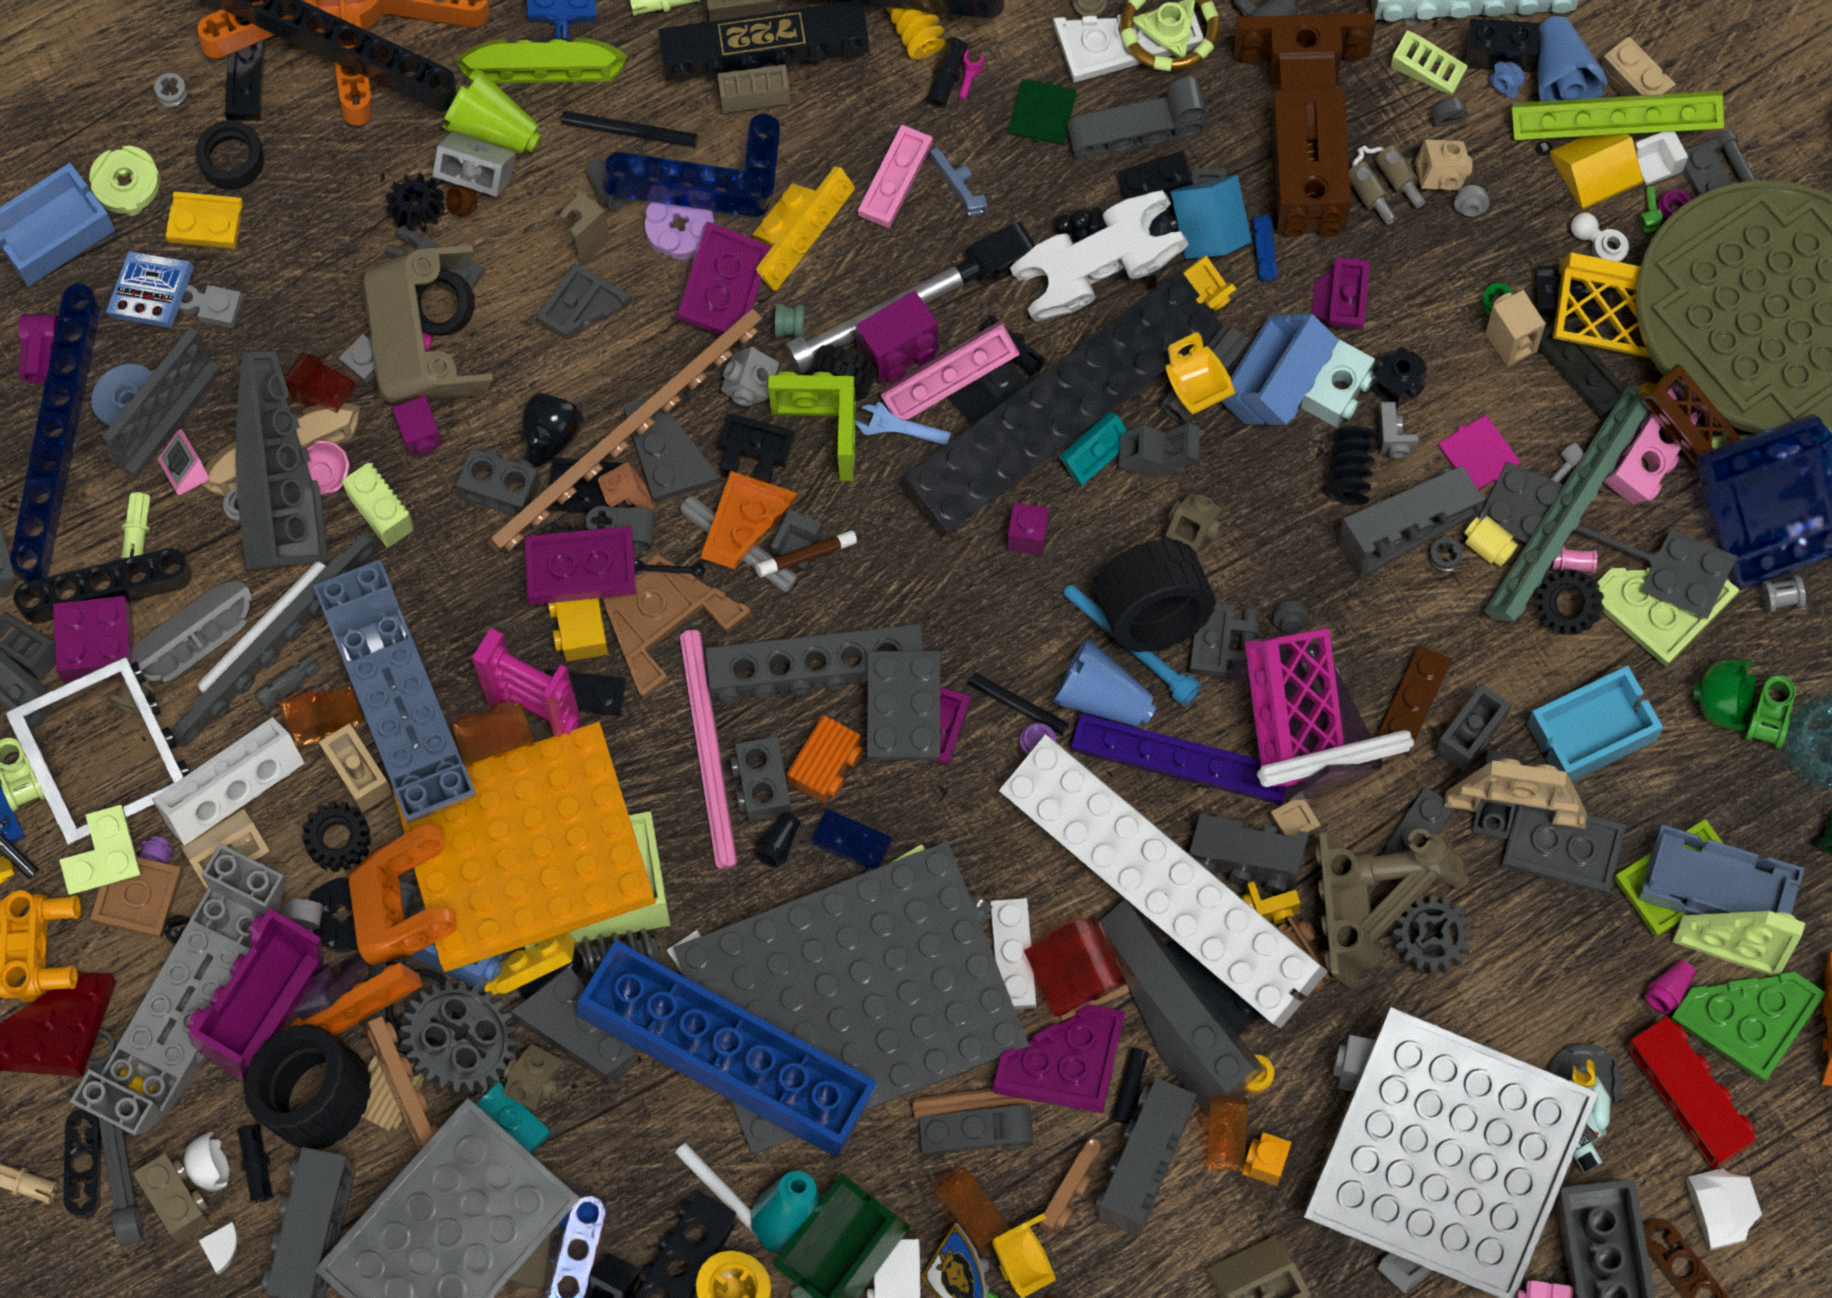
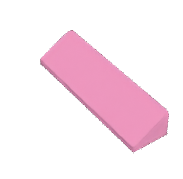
(950, 372)

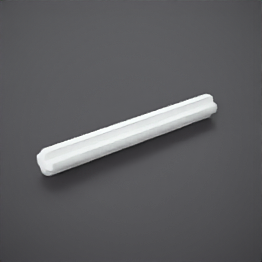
(260, 626)
(1347, 754)

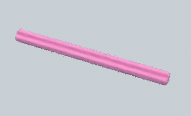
(708, 749)

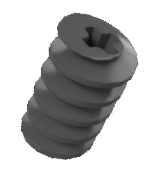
(595, 954)

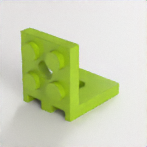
(819, 396)

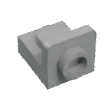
(1390, 433)

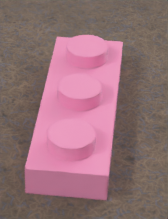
(895, 176)

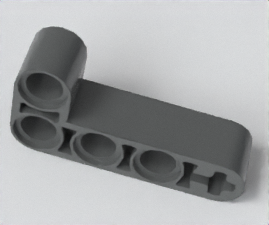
(1141, 123)

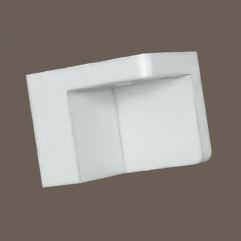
(1660, 156)

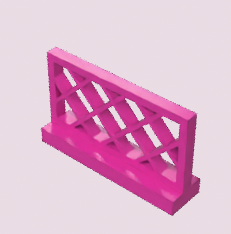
(1272, 708)

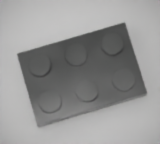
(903, 705)

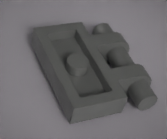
(1212, 641)

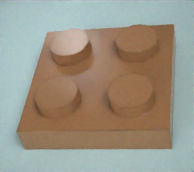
(141, 902)

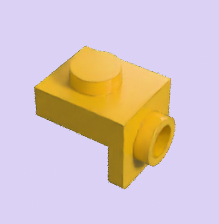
(1208, 283)
(1274, 908)

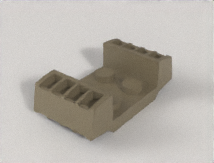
(750, 87)

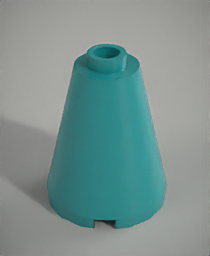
(783, 1210)

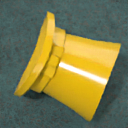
(733, 1276)

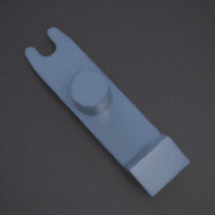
(973, 204)

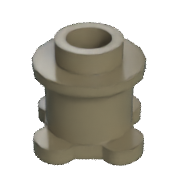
(124, 700)

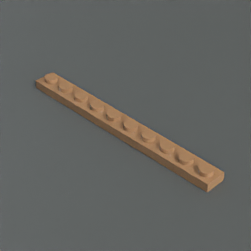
(616, 441)

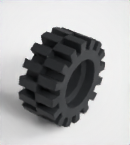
(845, 363)
(1548, 602)
(322, 821)

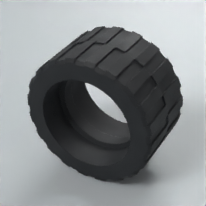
(1155, 595)
(280, 1066)

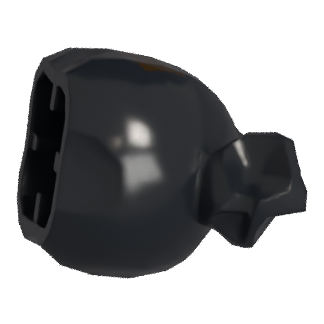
(549, 426)

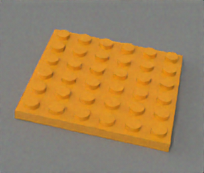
(534, 849)

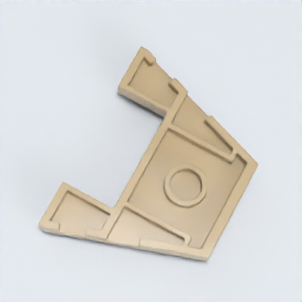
(1521, 785)

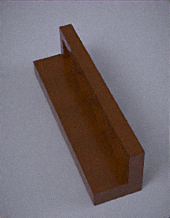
(1678, 421)

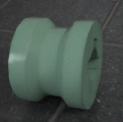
(789, 321)

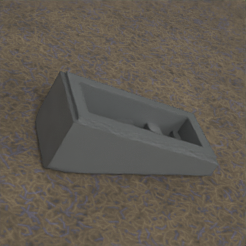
(42, 655)

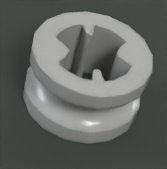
(171, 100)

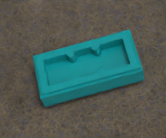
(514, 1118)

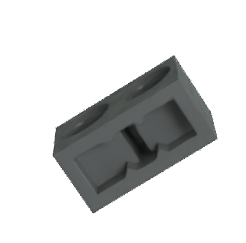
(494, 490)
(768, 778)

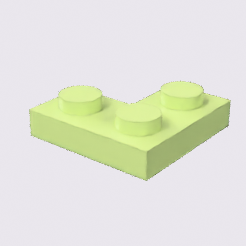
(112, 858)

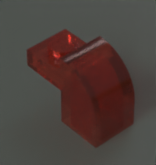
(317, 384)

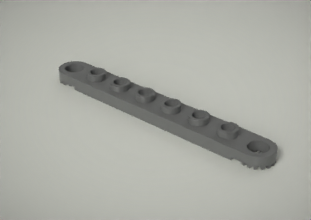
(266, 647)

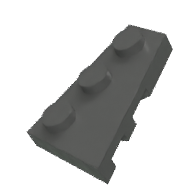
(670, 457)

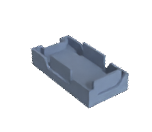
(1716, 877)

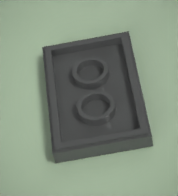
(1564, 853)

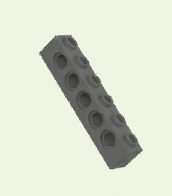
(797, 653)

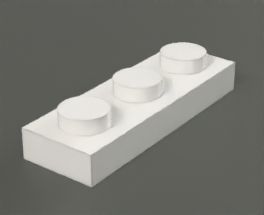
(1010, 940)

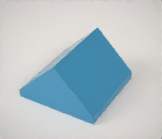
(1211, 217)

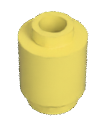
(1490, 540)

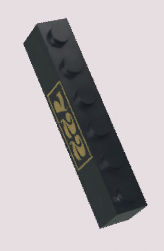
(764, 40)

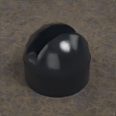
(174, 921)

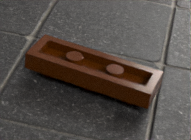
(1416, 693)

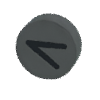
(1449, 112)

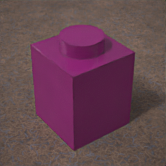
(417, 426)
(1028, 529)

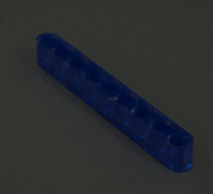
(57, 448)

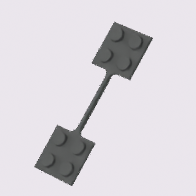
(1681, 573)

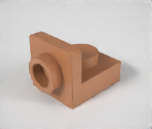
(627, 485)

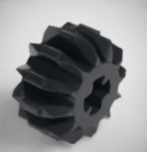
(411, 215)

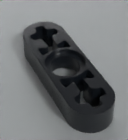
(93, 1190)

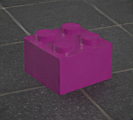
(898, 337)
(92, 636)

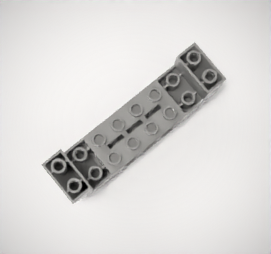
(192, 973)

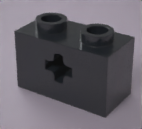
(1501, 41)

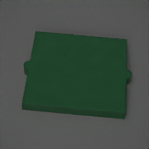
(1042, 112)

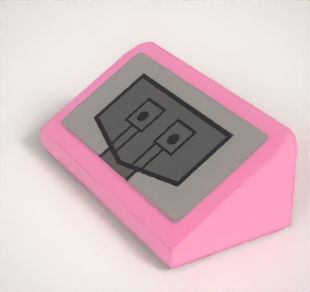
(182, 464)

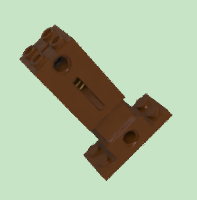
(1307, 111)

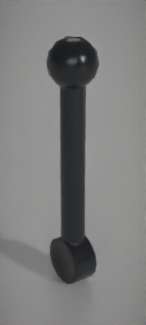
(697, 570)

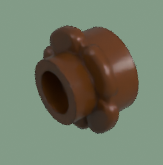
(461, 200)

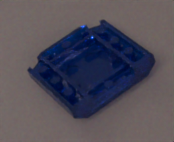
(1771, 499)

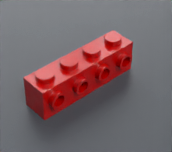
(1691, 1092)

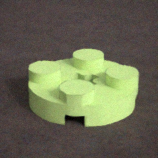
(131, 197)

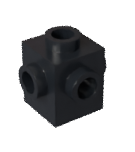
(1399, 376)

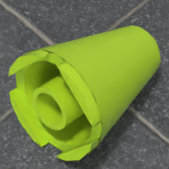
(491, 116)

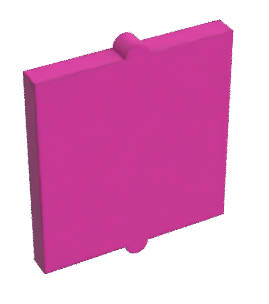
(1479, 451)

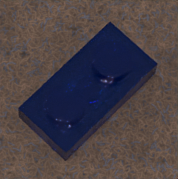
(851, 840)

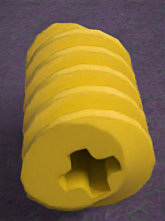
(918, 31)

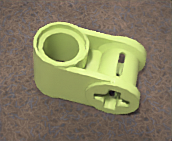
(17, 778)

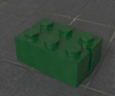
(842, 1243)

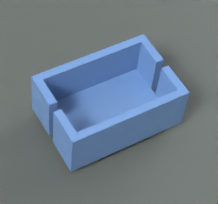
(51, 224)
(1280, 369)

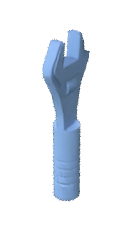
(887, 422)

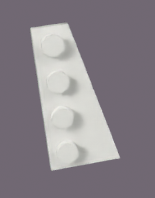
(1097, 48)

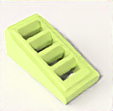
(1424, 48)

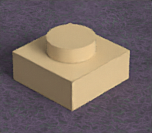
(1293, 817)

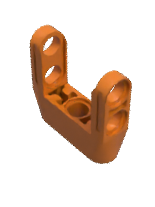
(377, 900)

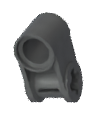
(638, 517)

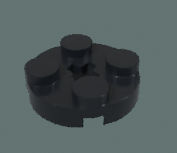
(333, 935)

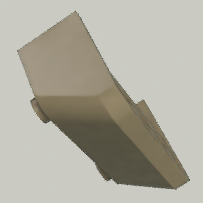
(396, 332)

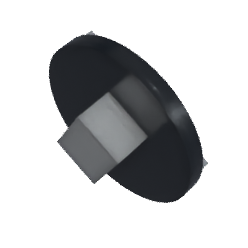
(1544, 148)

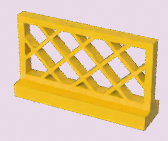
(1606, 274)

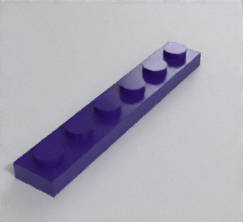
(1173, 758)

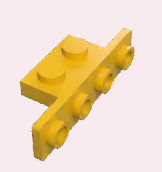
(797, 224)

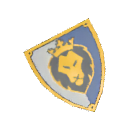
(957, 1268)

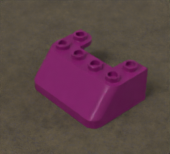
(259, 994)

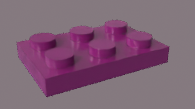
(721, 279)
(580, 565)

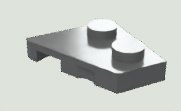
(580, 302)

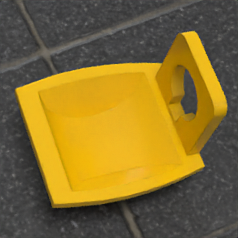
(1198, 376)
(1023, 1259)

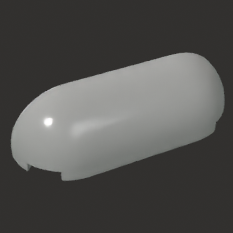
(193, 632)

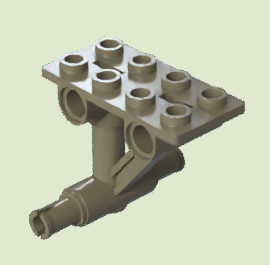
(1352, 878)

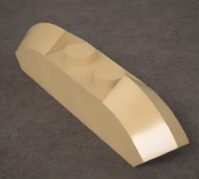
(315, 425)

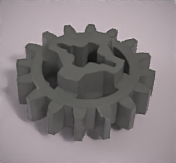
(1443, 945)

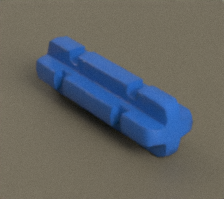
(1265, 248)

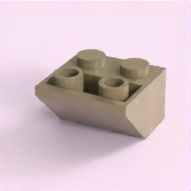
(1259, 1273)

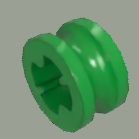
(1494, 289)

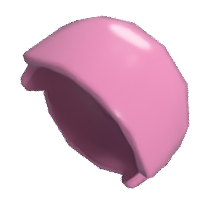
(328, 466)

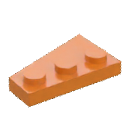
(744, 518)

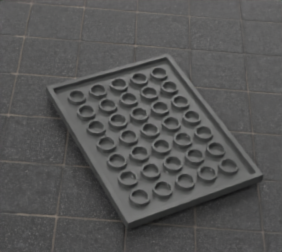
(871, 973)

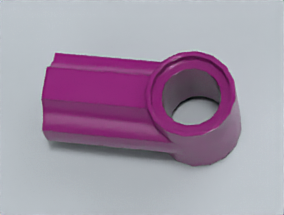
(37, 339)

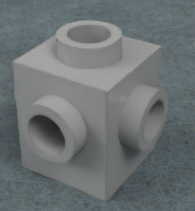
(748, 376)

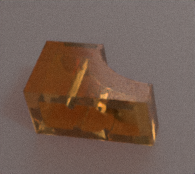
(320, 714)

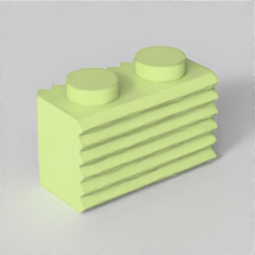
(378, 504)

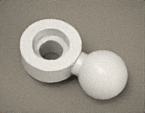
(1586, 227)

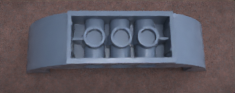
(394, 691)

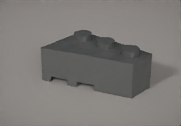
(1248, 853)
(554, 1018)

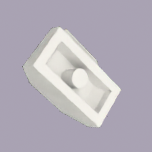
(1723, 1206)

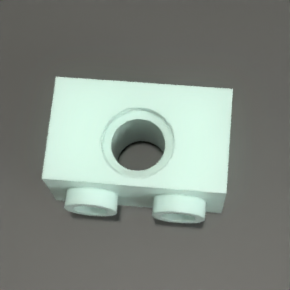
(1333, 403)

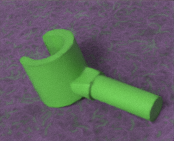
(1651, 220)

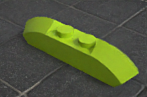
(543, 62)

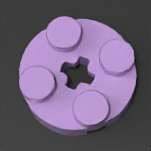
(671, 241)

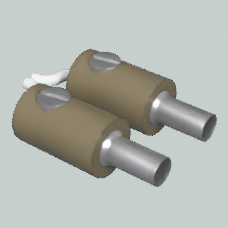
(1395, 170)

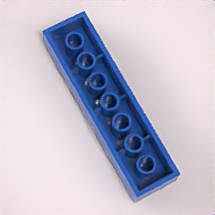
(726, 1048)

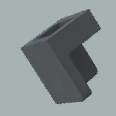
(795, 533)

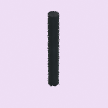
(1018, 703)

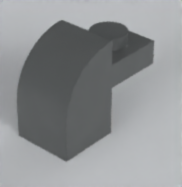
(1159, 452)

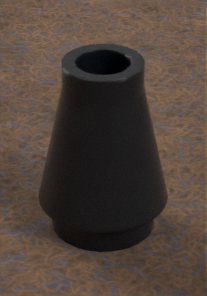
(777, 841)

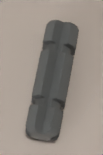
(287, 681)

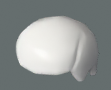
(206, 1163)

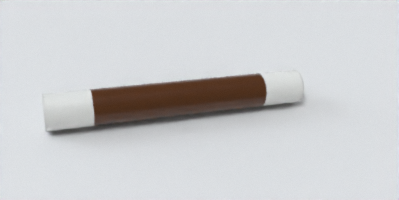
(806, 553)

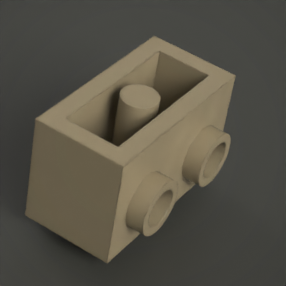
(171, 1198)

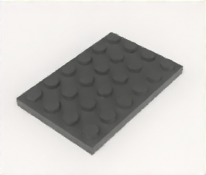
(452, 1218)

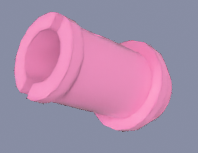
(1575, 560)

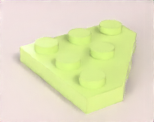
(1650, 621)
(1749, 939)

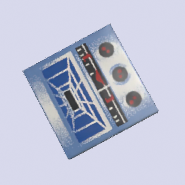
(149, 289)

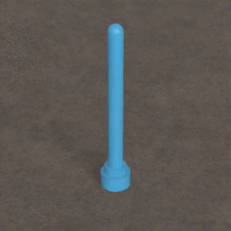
(1182, 686)

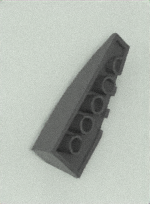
(274, 486)
(1179, 1015)

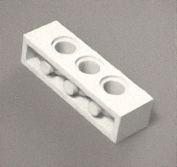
(228, 781)

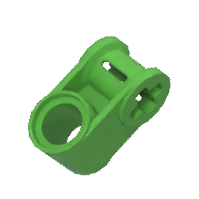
(1771, 718)

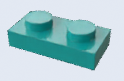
(1094, 449)

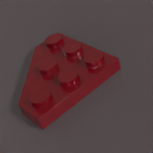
(57, 1029)

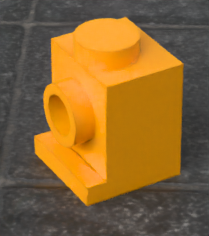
(1267, 1159)

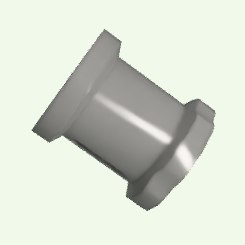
(1783, 593)

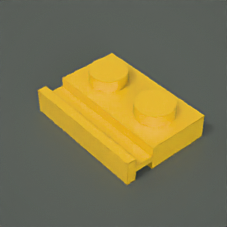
(204, 220)

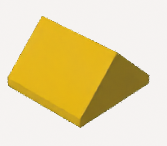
(1598, 167)

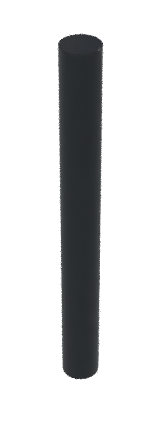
(629, 128)

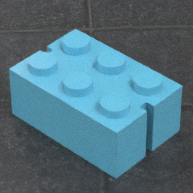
(1595, 724)

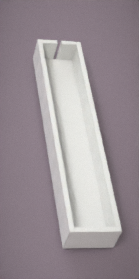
(1163, 881)

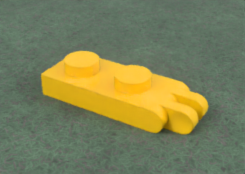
(532, 963)

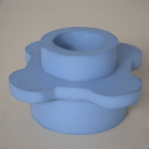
(1507, 78)

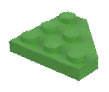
(1750, 1018)

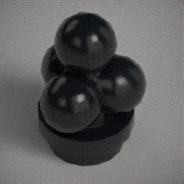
(1082, 223)

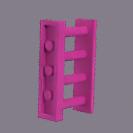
(510, 679)

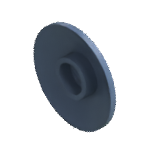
(116, 389)

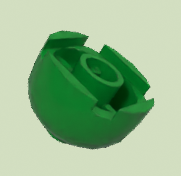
(1727, 693)

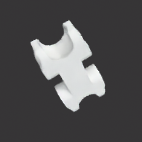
(1077, 266)

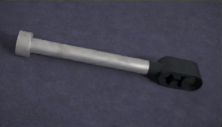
(986, 259)

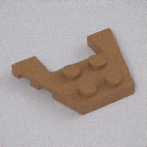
(657, 610)

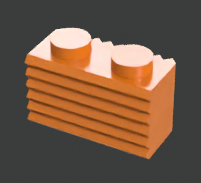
(825, 759)

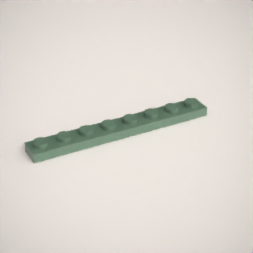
(1568, 507)

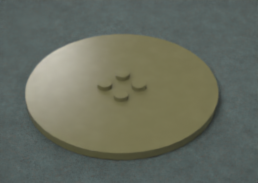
(1745, 301)

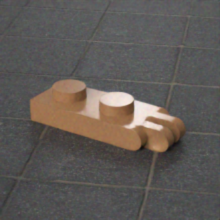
(1074, 1184)

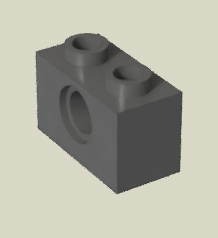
(1473, 728)

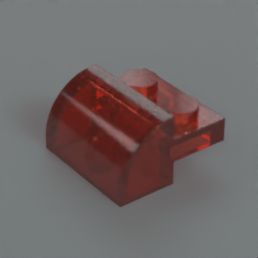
(1075, 966)

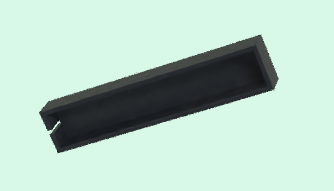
(1057, 405)

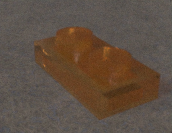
(1226, 1133)

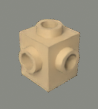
(1443, 164)

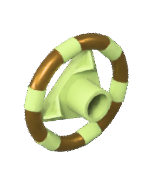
(1171, 30)

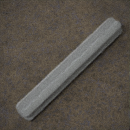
(703, 517)

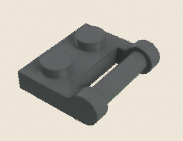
(1705, 169)

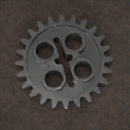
(474, 1014)

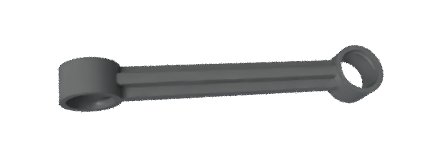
(125, 1214)

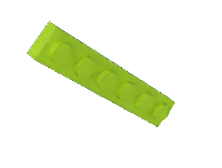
(1618, 115)

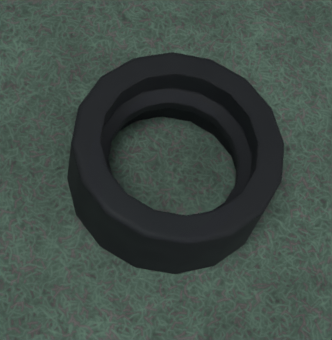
(225, 131)
(464, 311)

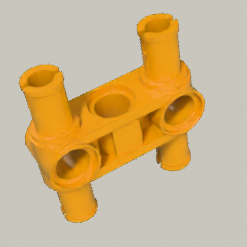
(25, 944)

